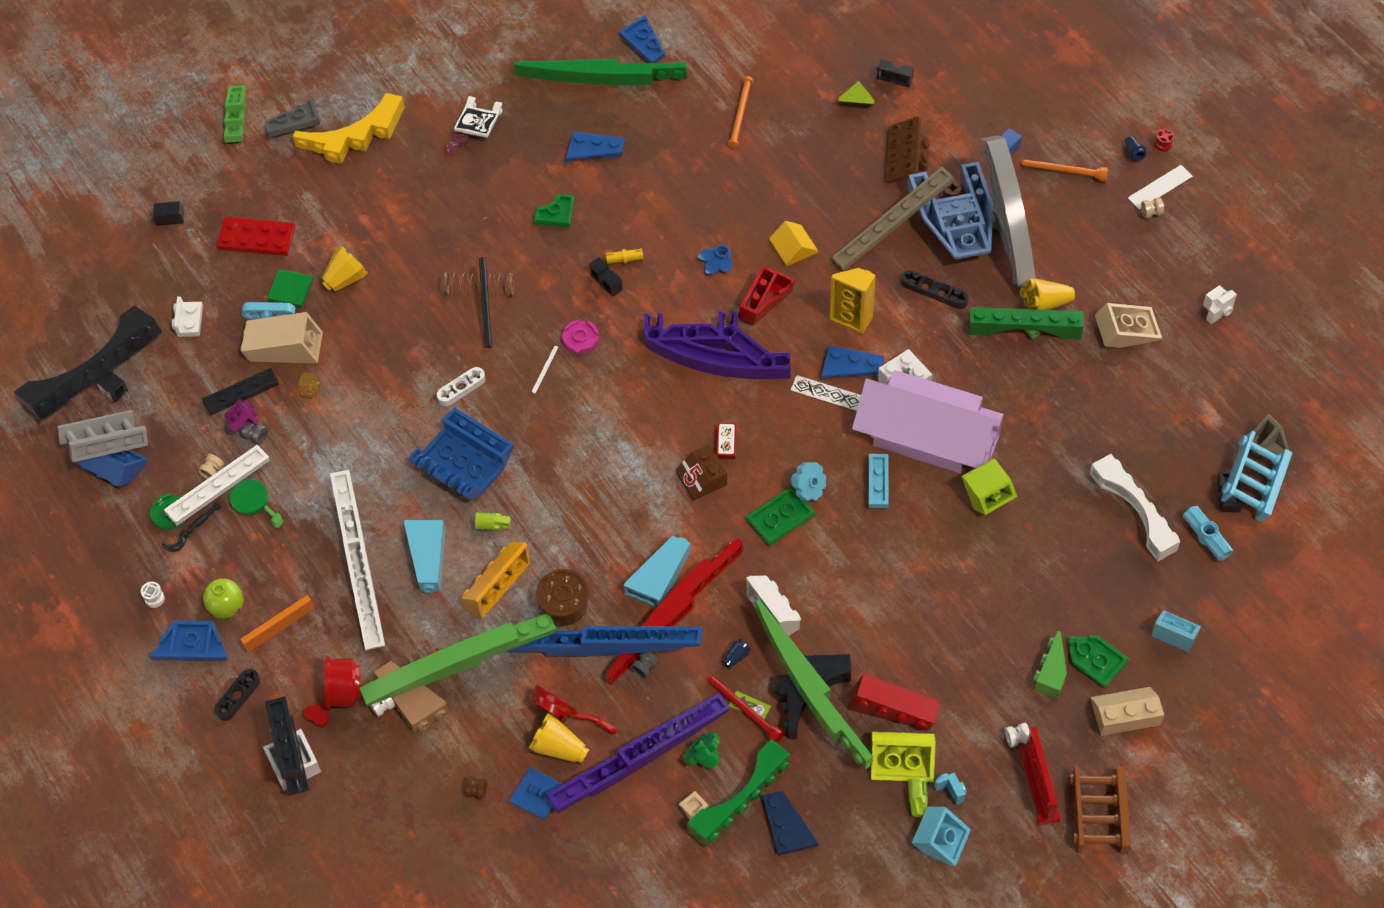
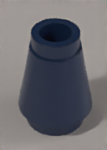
(1135, 149)
(736, 653)

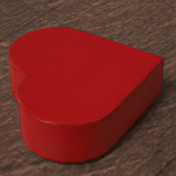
(317, 713)

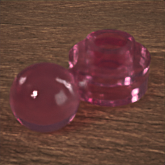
(458, 139)

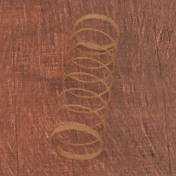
(446, 290)

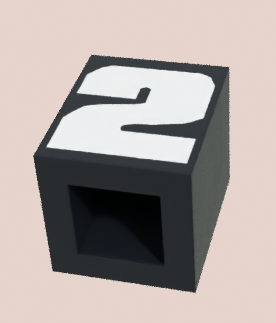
(111, 386)

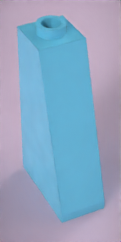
(427, 549)
(658, 574)

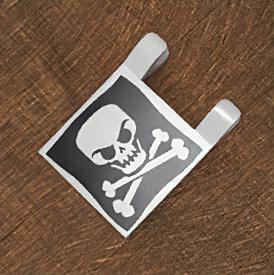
(476, 120)

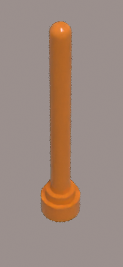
(1100, 174)

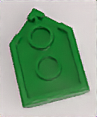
(1096, 658)

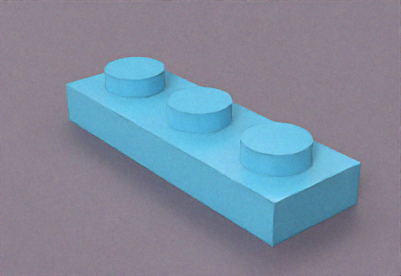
(878, 481)

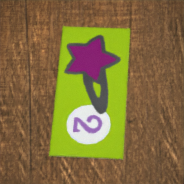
(758, 706)

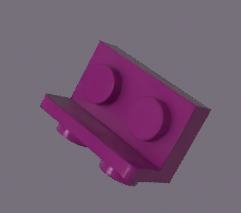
(239, 413)

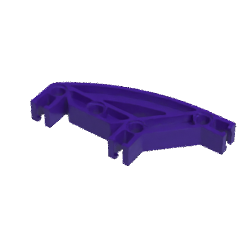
(703, 351)

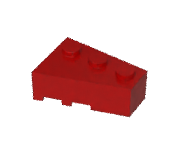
(764, 294)

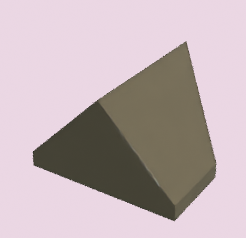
(1270, 436)

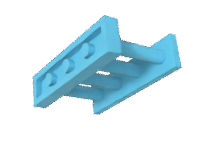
(1274, 476)

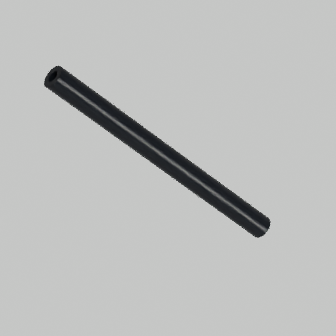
(485, 302)

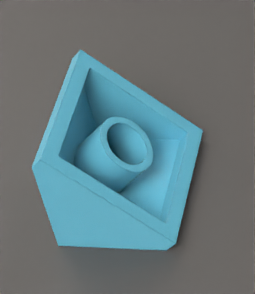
(1175, 631)

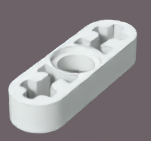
(475, 383)

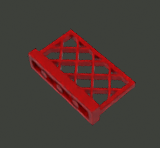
(1039, 780)

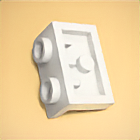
(187, 318)

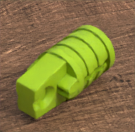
(491, 521)
(918, 796)

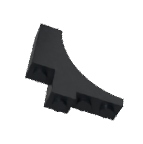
(831, 669)

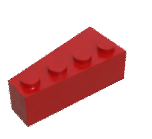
(892, 703)

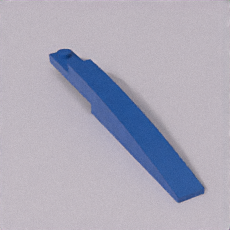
(614, 640)

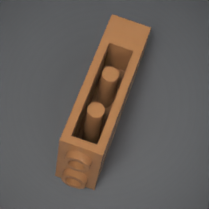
(418, 706)

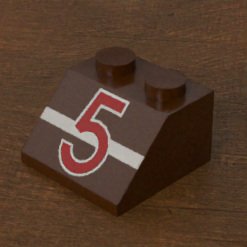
(702, 473)

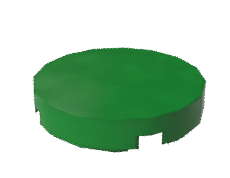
(249, 497)
(158, 514)

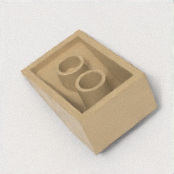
(1127, 325)

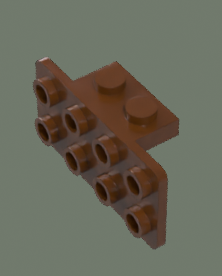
(906, 150)

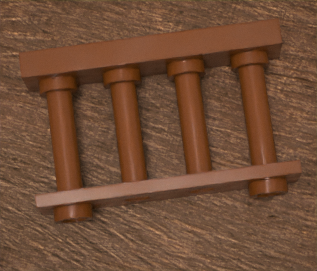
(1118, 799)

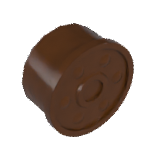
(563, 596)

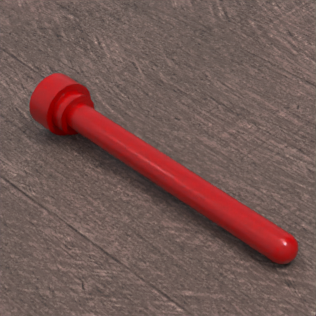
(773, 732)

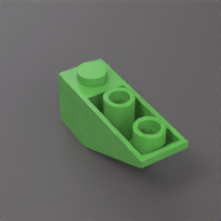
(1053, 673)

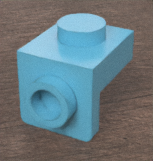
(955, 787)

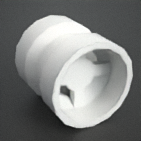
(152, 594)
(379, 707)
(1017, 735)

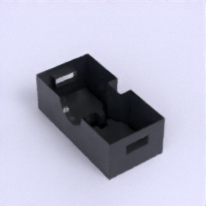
(901, 75)
(605, 276)
(1230, 504)

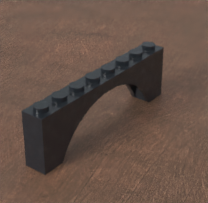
(47, 395)

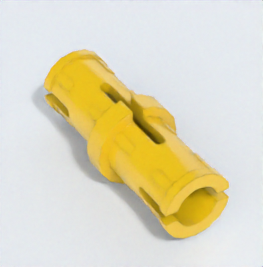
(624, 256)

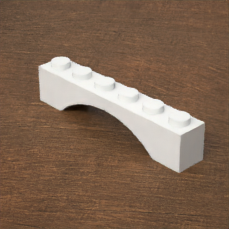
(1111, 477)

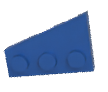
(642, 39)
(593, 145)
(848, 362)

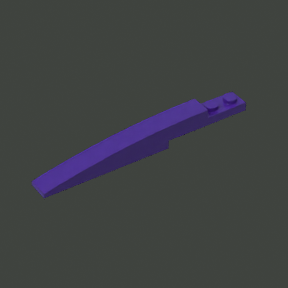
(638, 753)

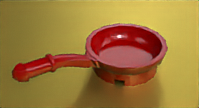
(557, 707)

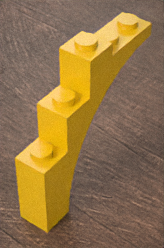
(357, 136)

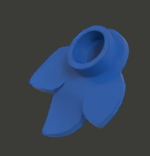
(716, 261)

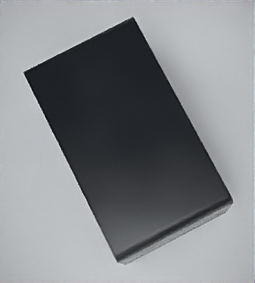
(168, 213)

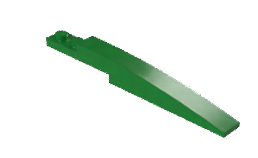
(600, 71)

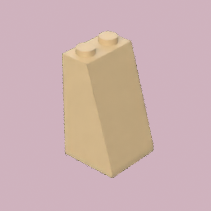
(282, 339)

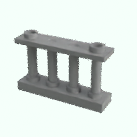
(102, 436)

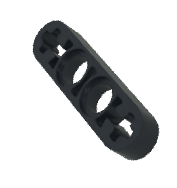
(936, 286)

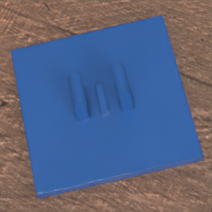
(533, 791)

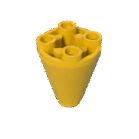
(1045, 294)
(558, 741)

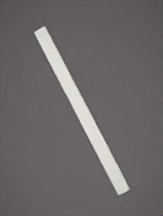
(544, 369)

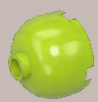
(222, 598)

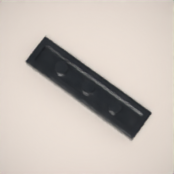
(242, 390)

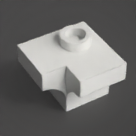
(1219, 303)

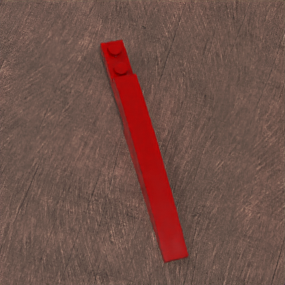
(681, 600)

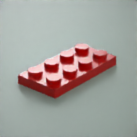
(256, 236)

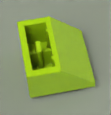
(988, 487)

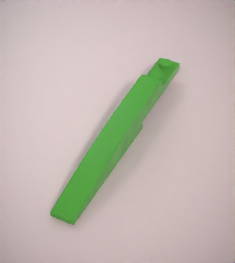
(457, 658)
(812, 688)

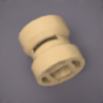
(1153, 207)
(211, 466)

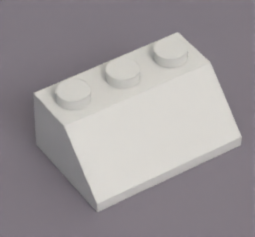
(767, 591)

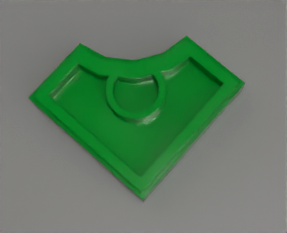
(556, 213)

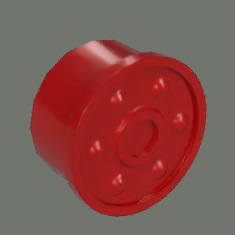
(341, 682)

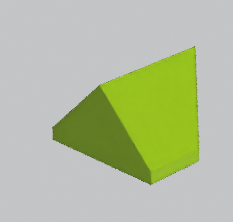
(857, 94)

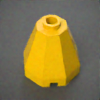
(342, 270)

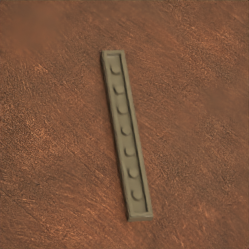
(892, 218)

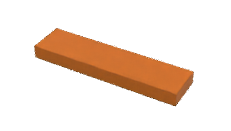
(277, 623)

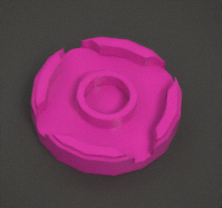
(580, 336)

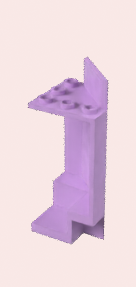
(928, 421)

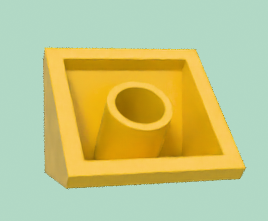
(792, 243)

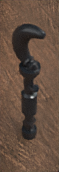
(184, 534)

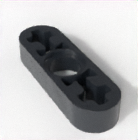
(233, 709)

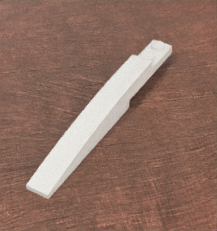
(357, 560)

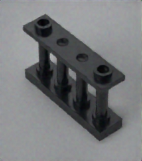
(287, 746)

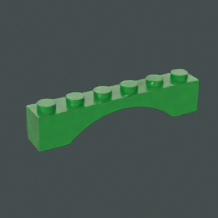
(993, 320)
(712, 821)

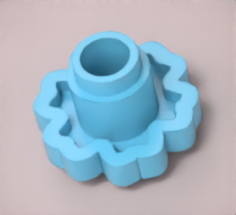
(809, 481)

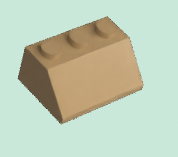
(1127, 711)

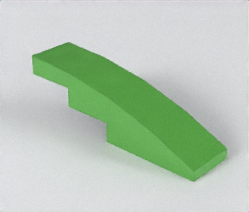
(235, 113)

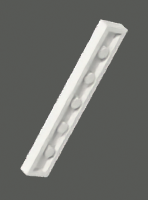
(216, 485)

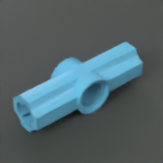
(1200, 525)

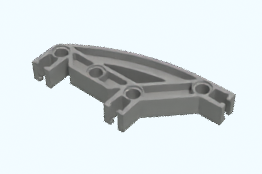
(1009, 209)

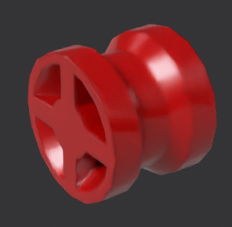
(1167, 137)

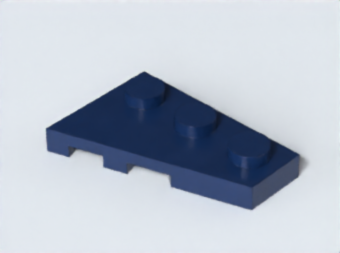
(786, 825)

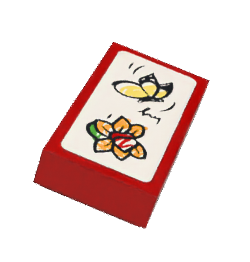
(726, 440)

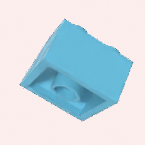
(941, 835)

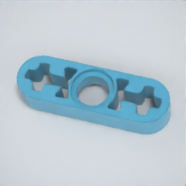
(260, 310)

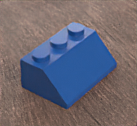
(117, 467)

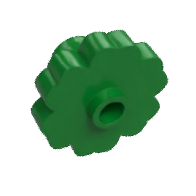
(704, 751)

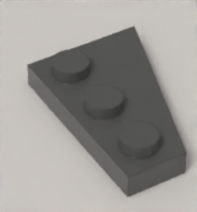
(297, 119)

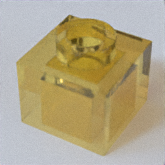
(309, 385)

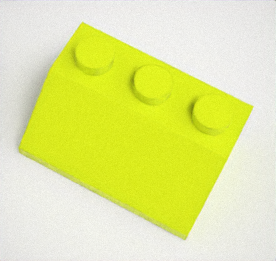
(902, 756)

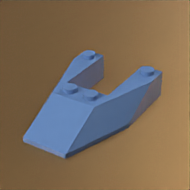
(963, 220)

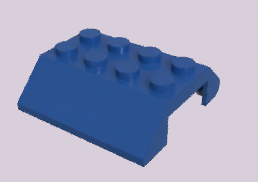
(464, 455)

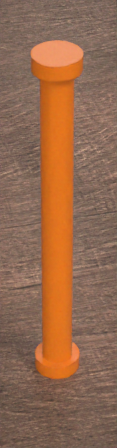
(733, 142)

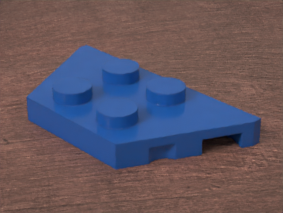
(190, 642)

